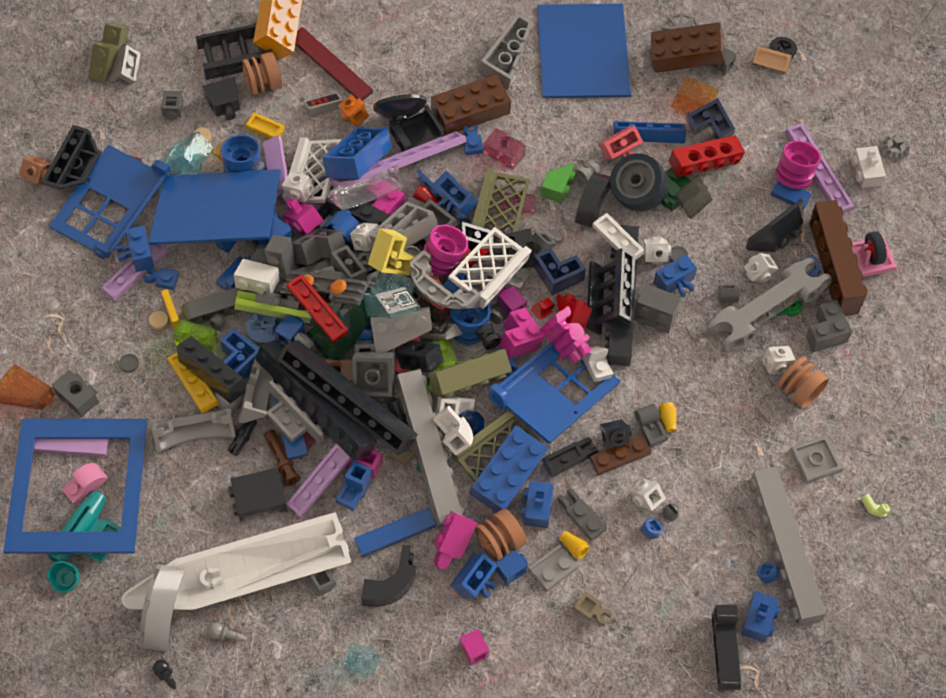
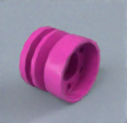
(797, 164)
(446, 249)

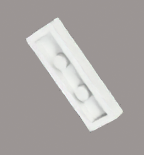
(616, 235)

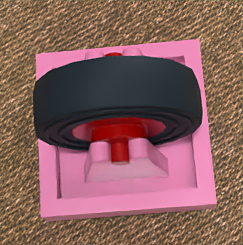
(873, 255)

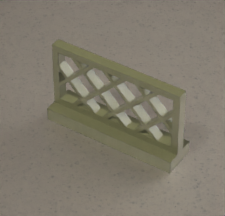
(485, 199)
(483, 439)

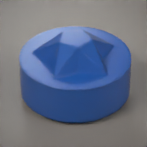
(651, 528)
(767, 572)

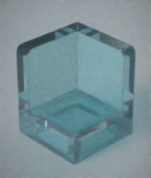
(362, 659)

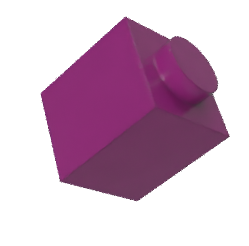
(511, 300)

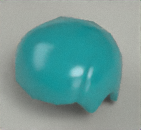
(63, 576)

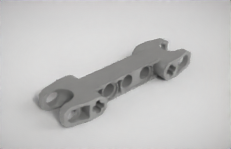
(795, 286)

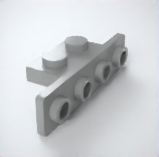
(289, 417)

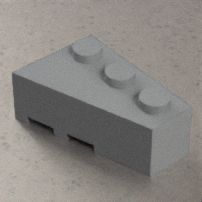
(410, 222)
(400, 329)

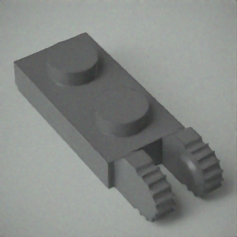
(582, 515)

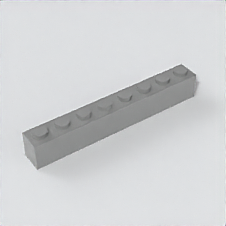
(428, 445)
(787, 546)

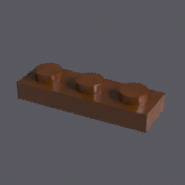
(620, 456)

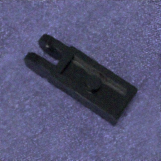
(568, 457)

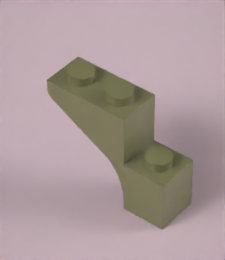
(106, 50)

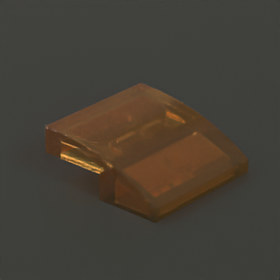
(693, 95)

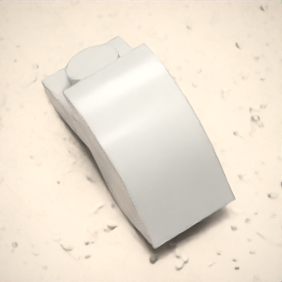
(457, 403)
(456, 429)

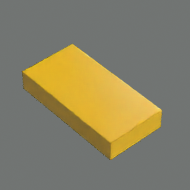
(264, 126)
(170, 308)

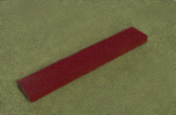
(332, 65)

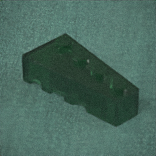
(354, 319)

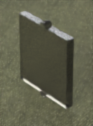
(694, 197)

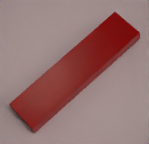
(317, 308)

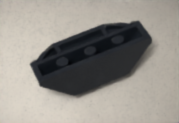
(73, 160)
(779, 230)

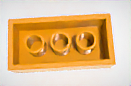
(277, 26)

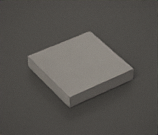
(816, 459)

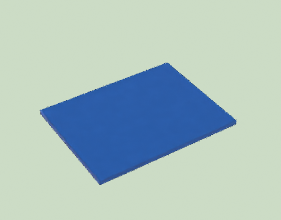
(583, 51)
(215, 207)

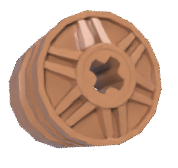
(263, 73)
(799, 379)
(500, 535)

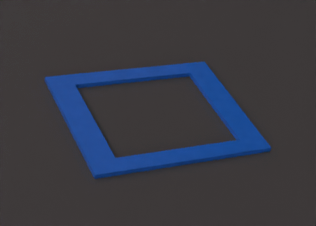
(76, 542)

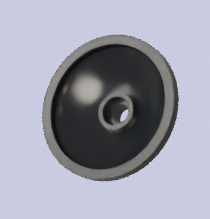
(400, 106)

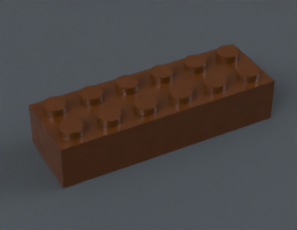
(837, 256)

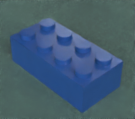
(357, 153)
(508, 470)

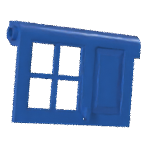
(119, 180)
(539, 402)

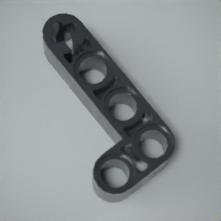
(726, 647)

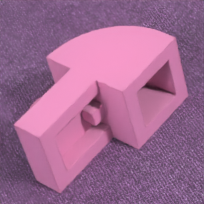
(85, 479)

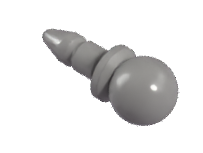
(217, 631)

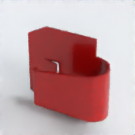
(543, 308)

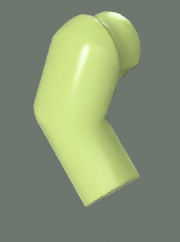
(874, 509)

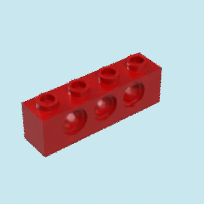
(706, 156)

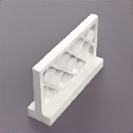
(301, 162)
(504, 273)

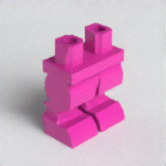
(567, 337)

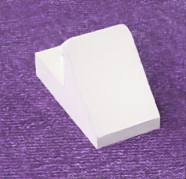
(597, 364)

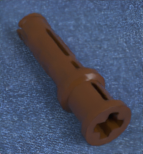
(284, 465)

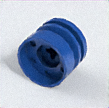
(240, 153)
(468, 322)

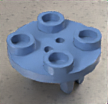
(256, 324)

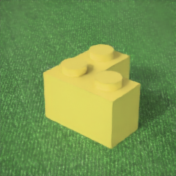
(388, 253)

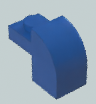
(356, 485)

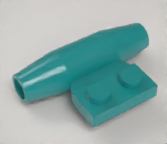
(86, 520)

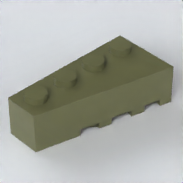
(469, 372)

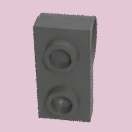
(650, 424)

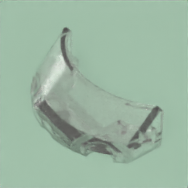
(367, 190)

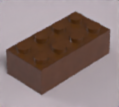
(687, 47)
(471, 104)

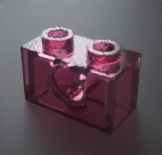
(508, 156)

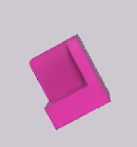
(474, 647)

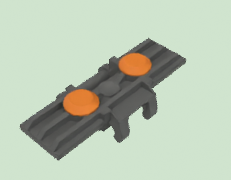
(334, 283)

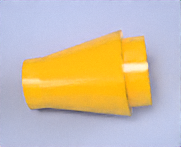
(668, 416)
(575, 545)

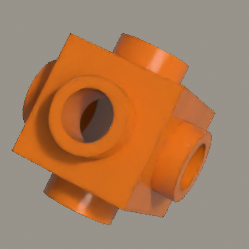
(353, 110)

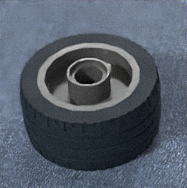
(638, 182)

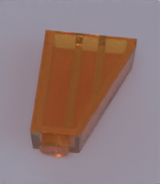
(24, 389)

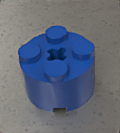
(345, 222)

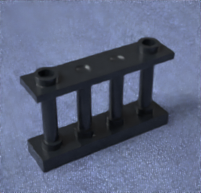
(229, 64)
(623, 294)

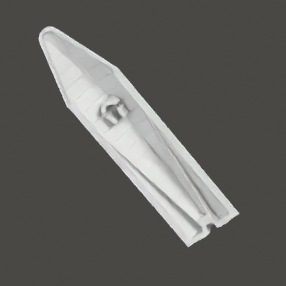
(253, 564)

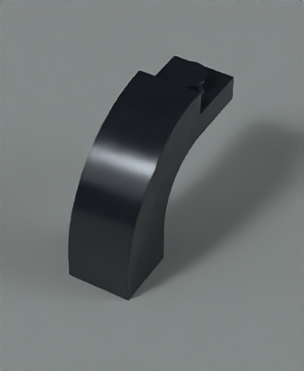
(592, 199)
(394, 588)

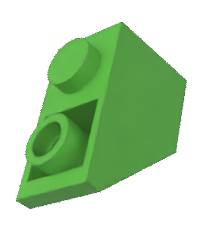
(557, 183)

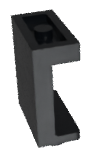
(416, 130)
(257, 493)

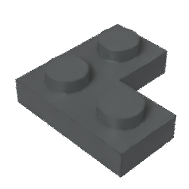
(275, 299)

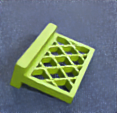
(246, 302)

